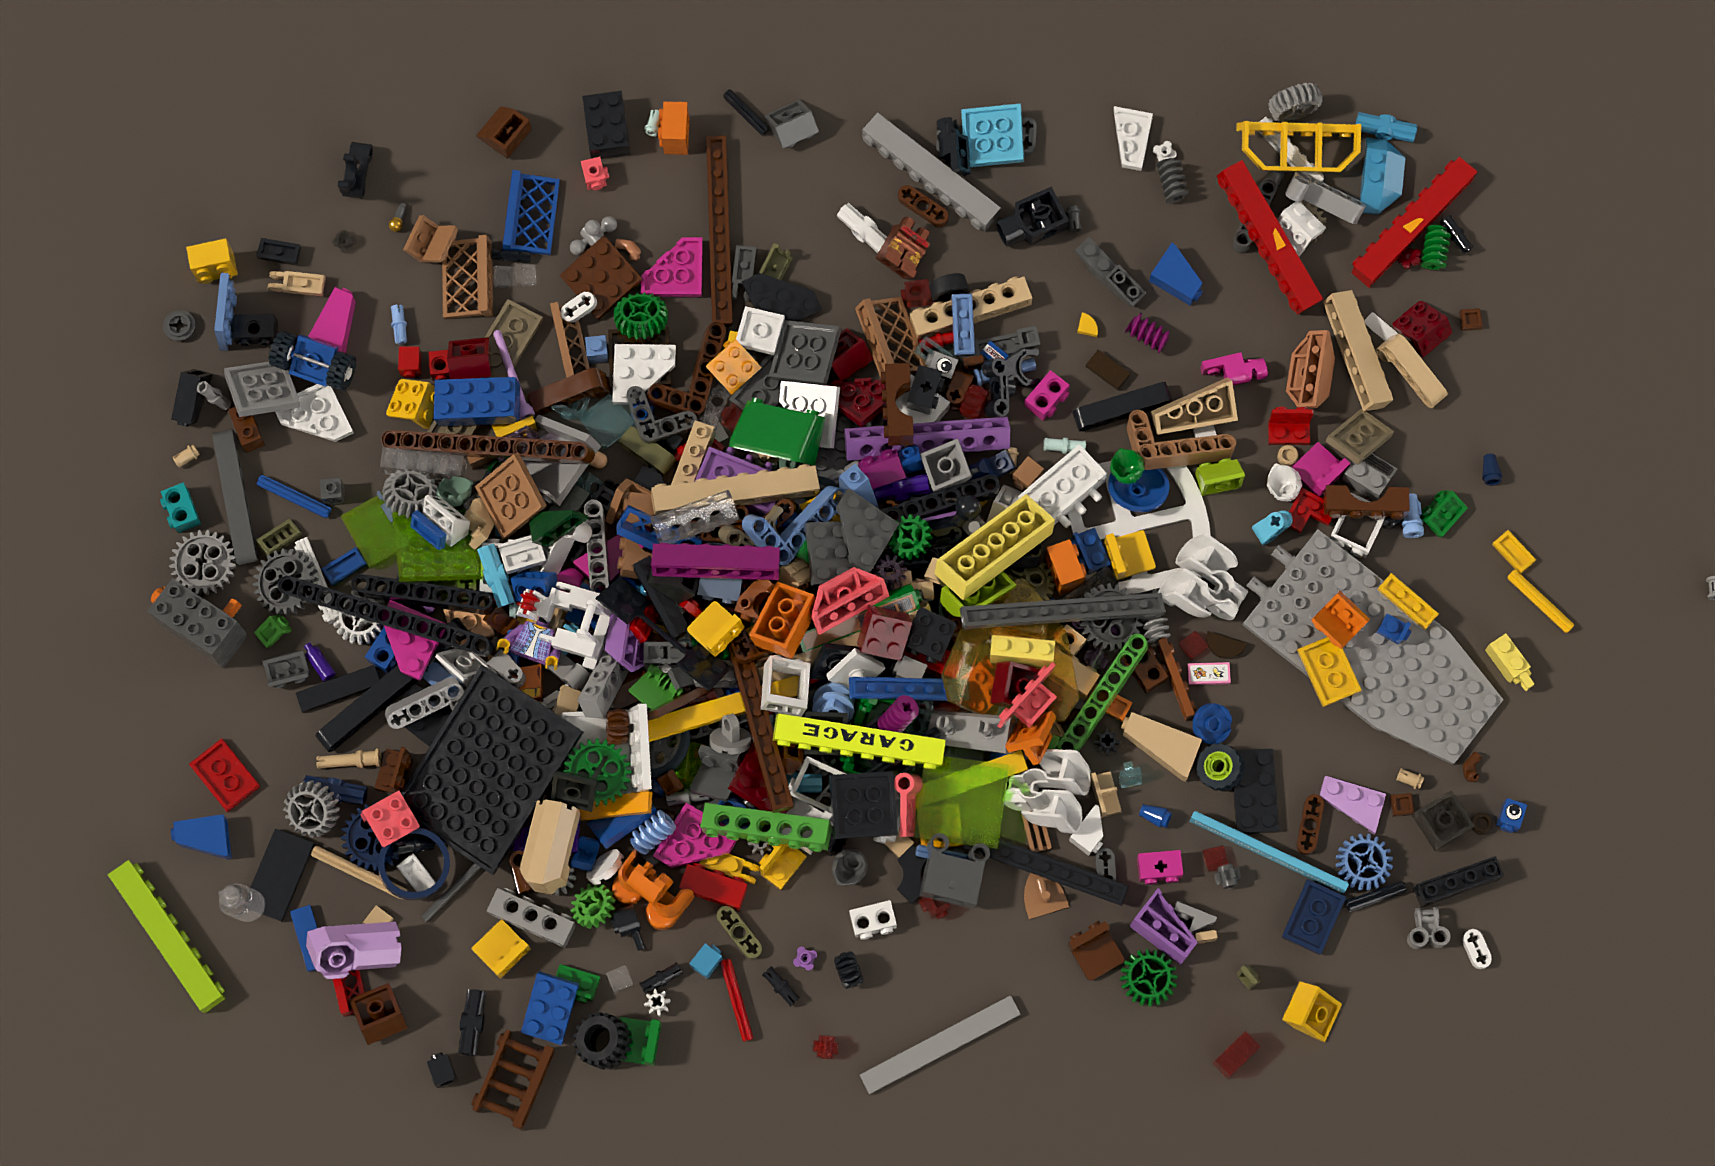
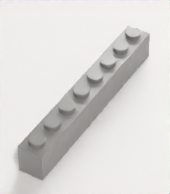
(931, 172)

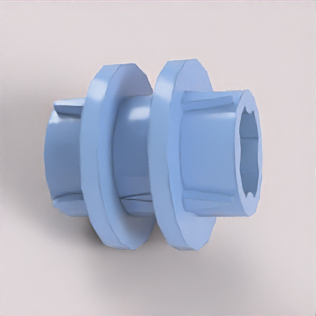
(833, 698)

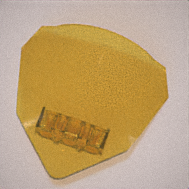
(970, 675)

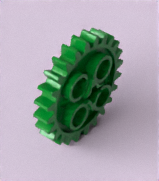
(613, 782)

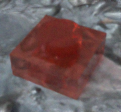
(1215, 857)

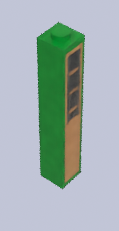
(901, 599)

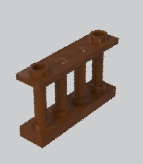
(527, 1096)

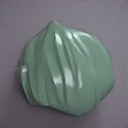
(455, 491)

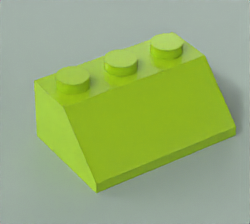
(984, 596)

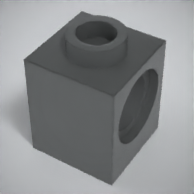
(332, 491)

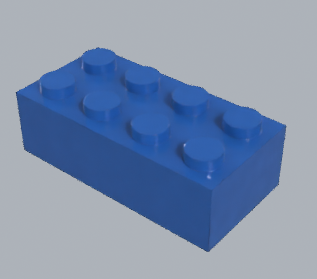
(477, 401)

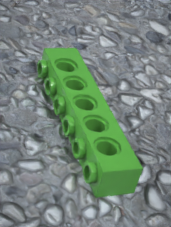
(715, 814)

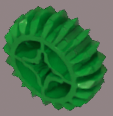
(635, 314)
(1166, 971)

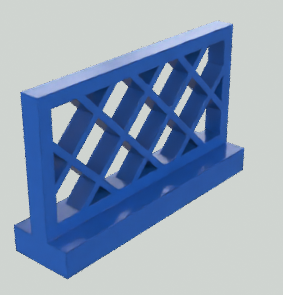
(513, 216)

